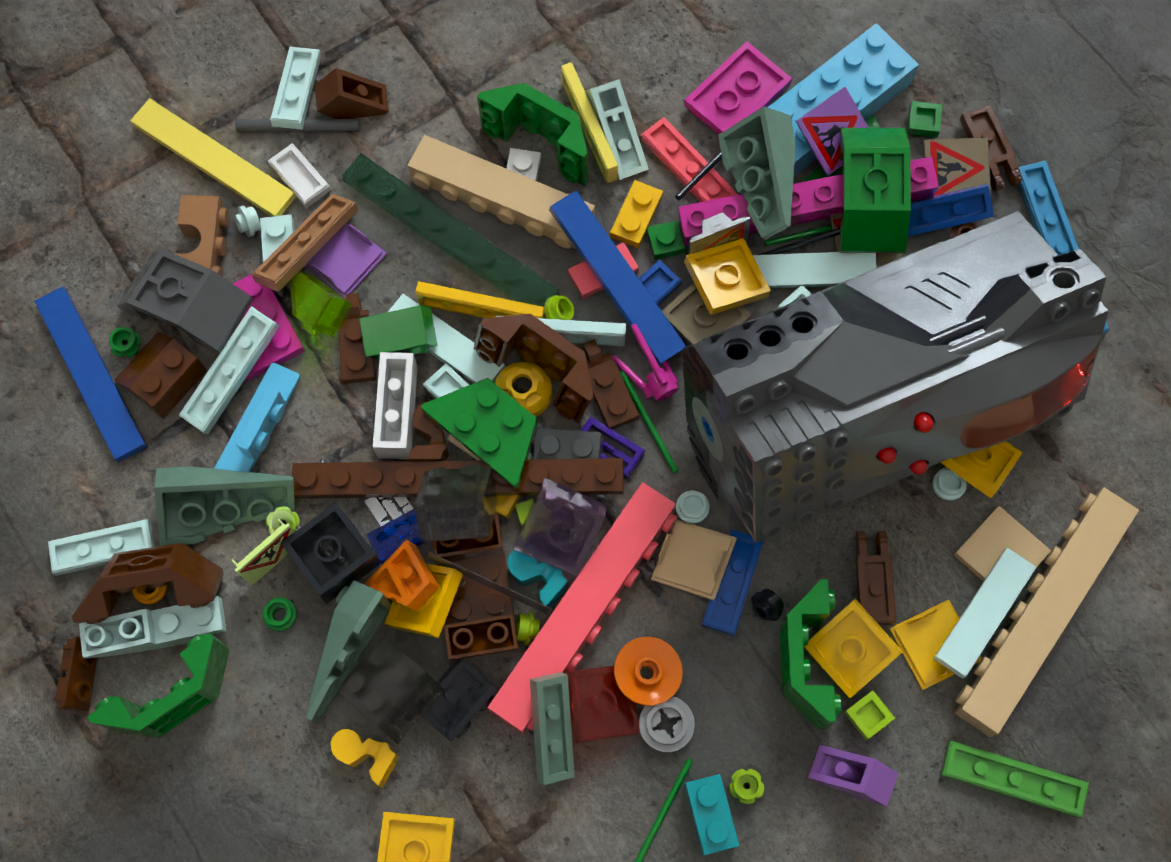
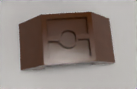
(546, 348)
(192, 575)
(479, 617)

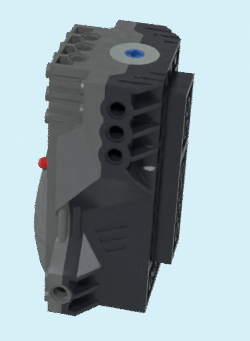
(892, 373)

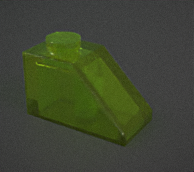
(317, 304)

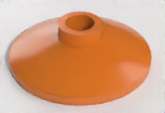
(659, 659)

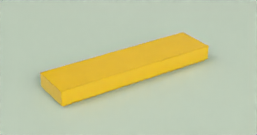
(472, 303)

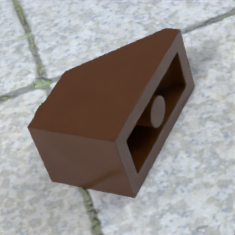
(350, 96)

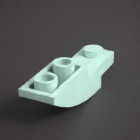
(150, 630)

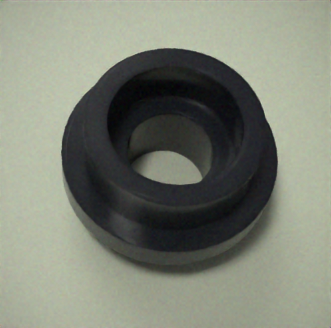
(767, 605)

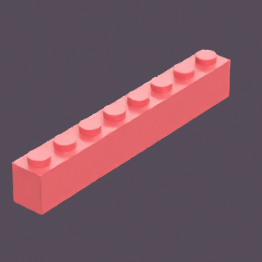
(587, 602)

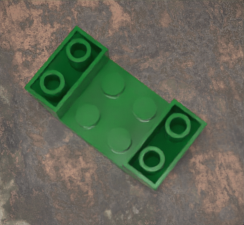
(509, 106)
(875, 190)
(206, 660)
(813, 701)

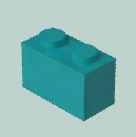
(711, 815)

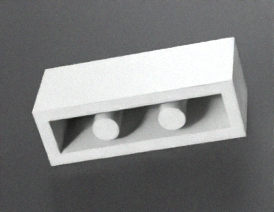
(395, 405)

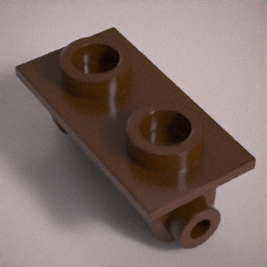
(77, 687)

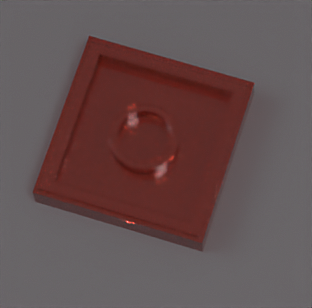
(599, 706)

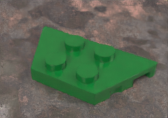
(488, 426)

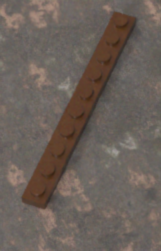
(405, 477)

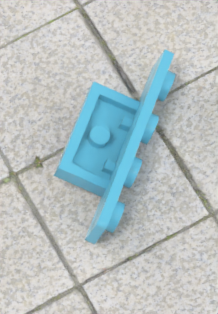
(259, 419)

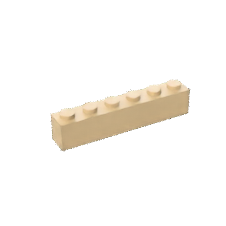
(488, 188)

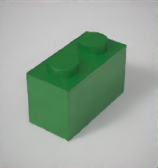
(399, 332)

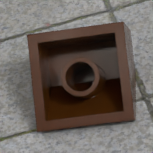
(161, 374)

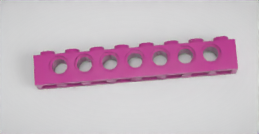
(810, 200)

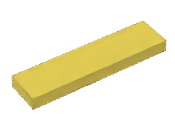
(589, 123)

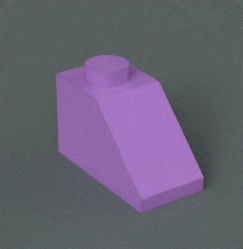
(854, 775)

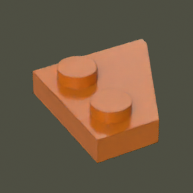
(405, 577)

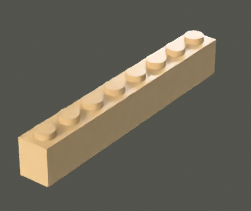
(1045, 613)

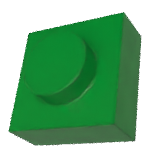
(924, 119)
(665, 240)

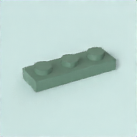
(552, 728)

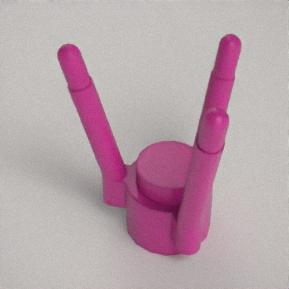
(660, 382)

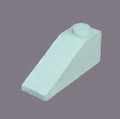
(618, 127)

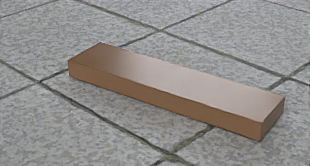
(305, 242)

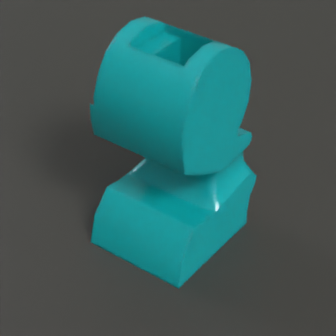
(527, 571)

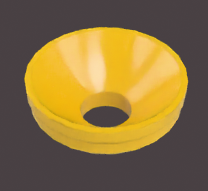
(539, 395)

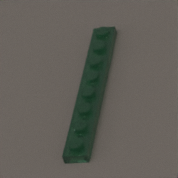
(448, 233)

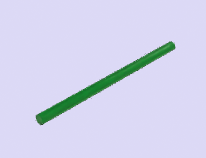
(777, 240)
(647, 420)
(648, 841)

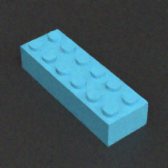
(870, 69)

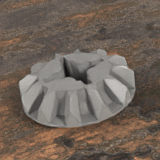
(682, 730)

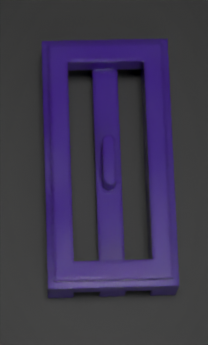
(619, 439)

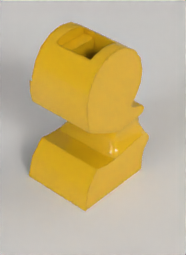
(352, 750)

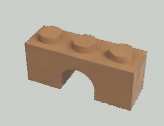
(204, 219)

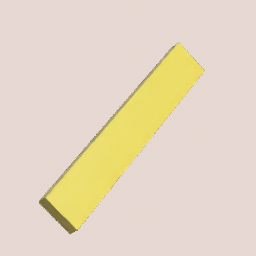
(213, 159)

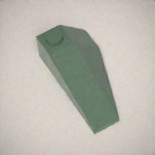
(762, 161)
(209, 500)
(352, 628)

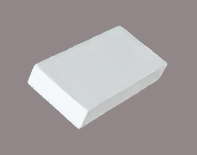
(299, 175)

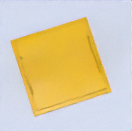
(922, 638)

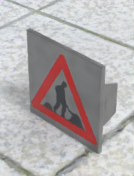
(719, 231)

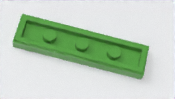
(1014, 779)

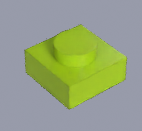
(869, 715)

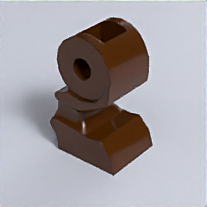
(432, 432)

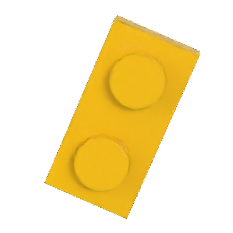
(636, 214)

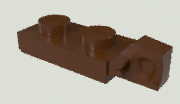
(354, 363)
(609, 388)

